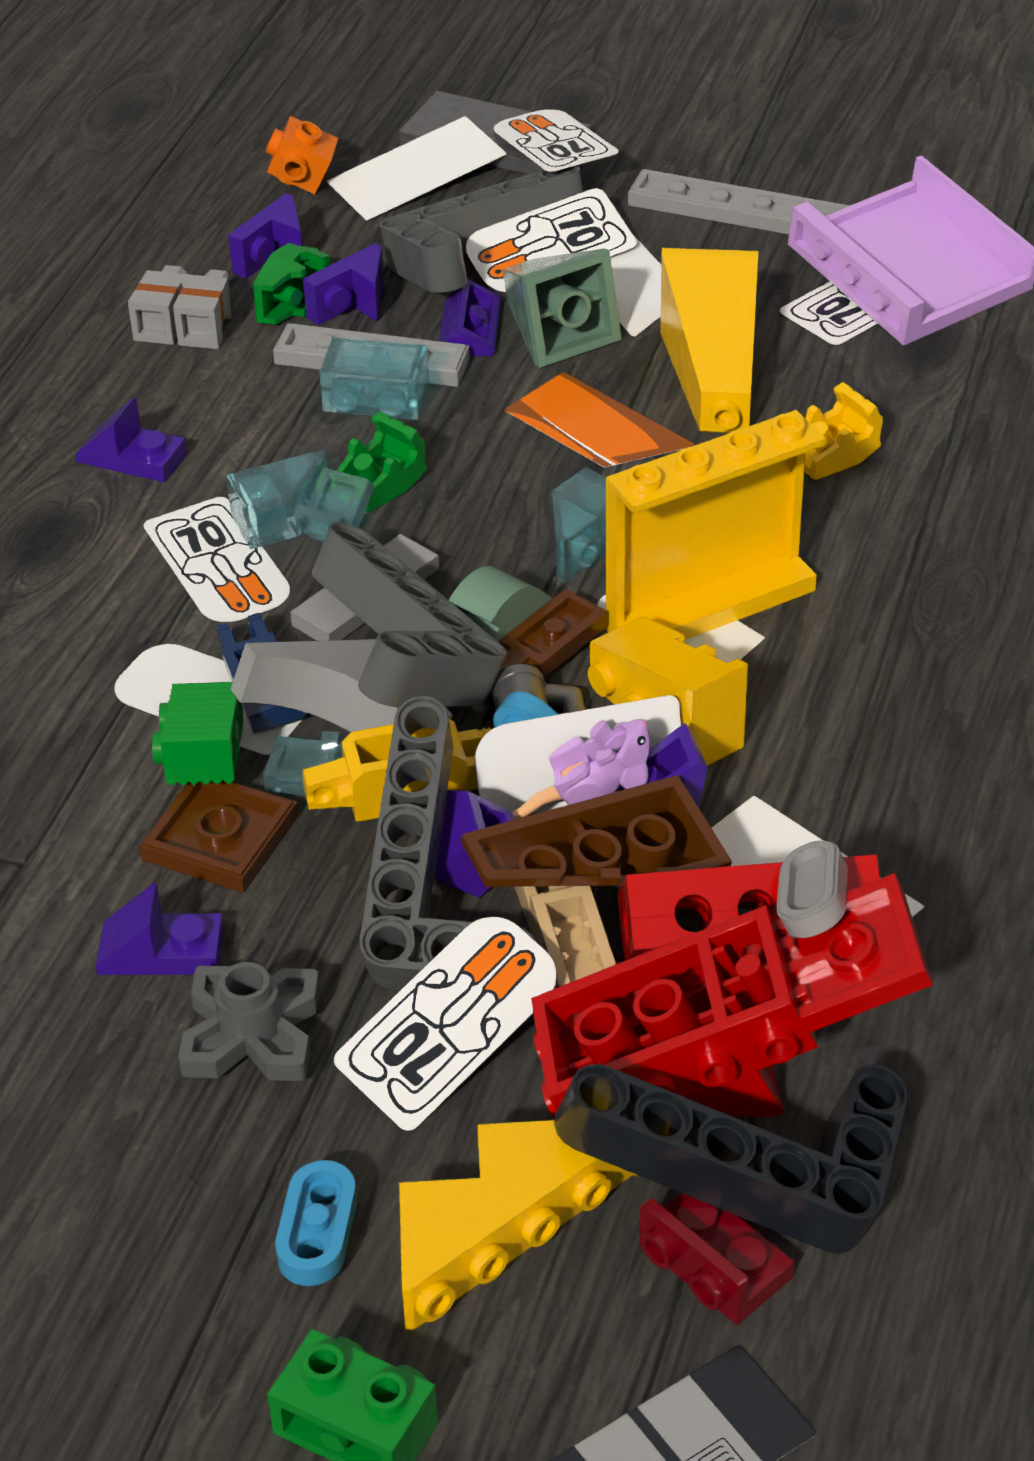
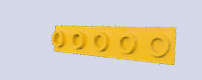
(473, 1227)

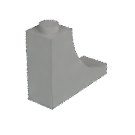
(312, 679)

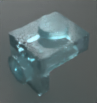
(334, 499)

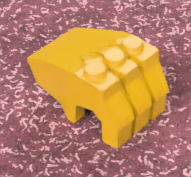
(850, 433)

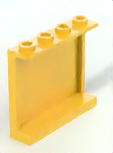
(710, 529)

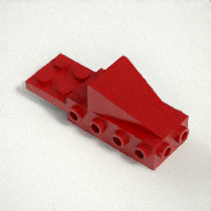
(731, 1002)

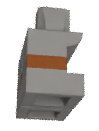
(180, 307)

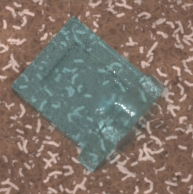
(293, 755)

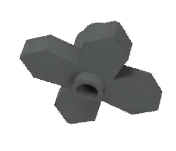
(252, 1017)

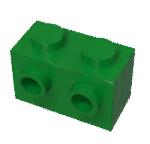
(352, 1403)

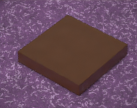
(219, 832)

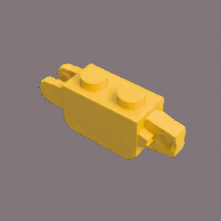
(360, 774)

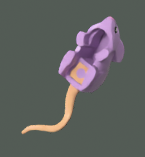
(595, 766)

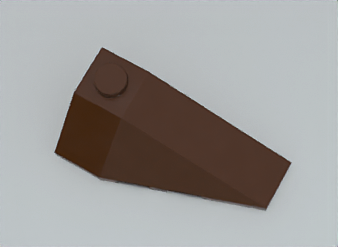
(599, 840)

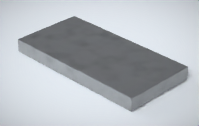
(446, 107)

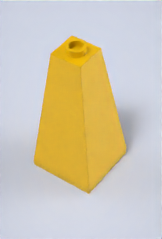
(711, 331)

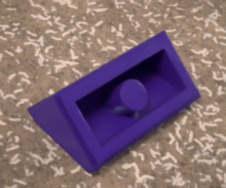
(471, 319)

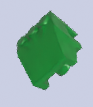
(280, 282)
(388, 461)

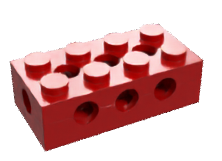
(708, 895)

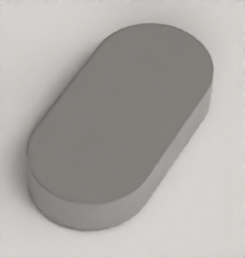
(812, 889)

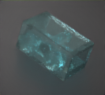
(374, 378)

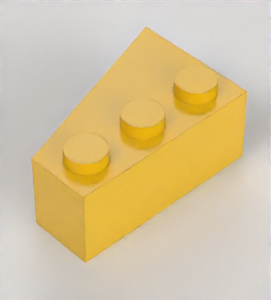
(653, 661)

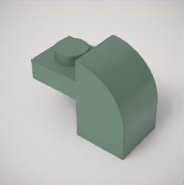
(497, 600)

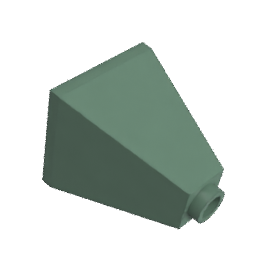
(564, 304)

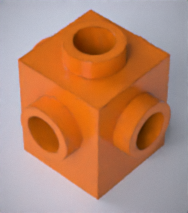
(300, 154)

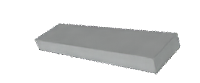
(308, 345)

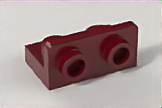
(715, 1254)

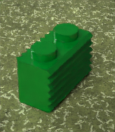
(199, 733)

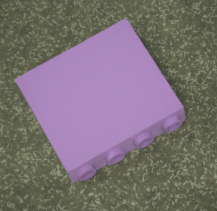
(916, 254)

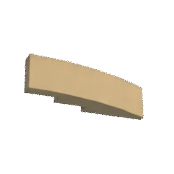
(567, 928)

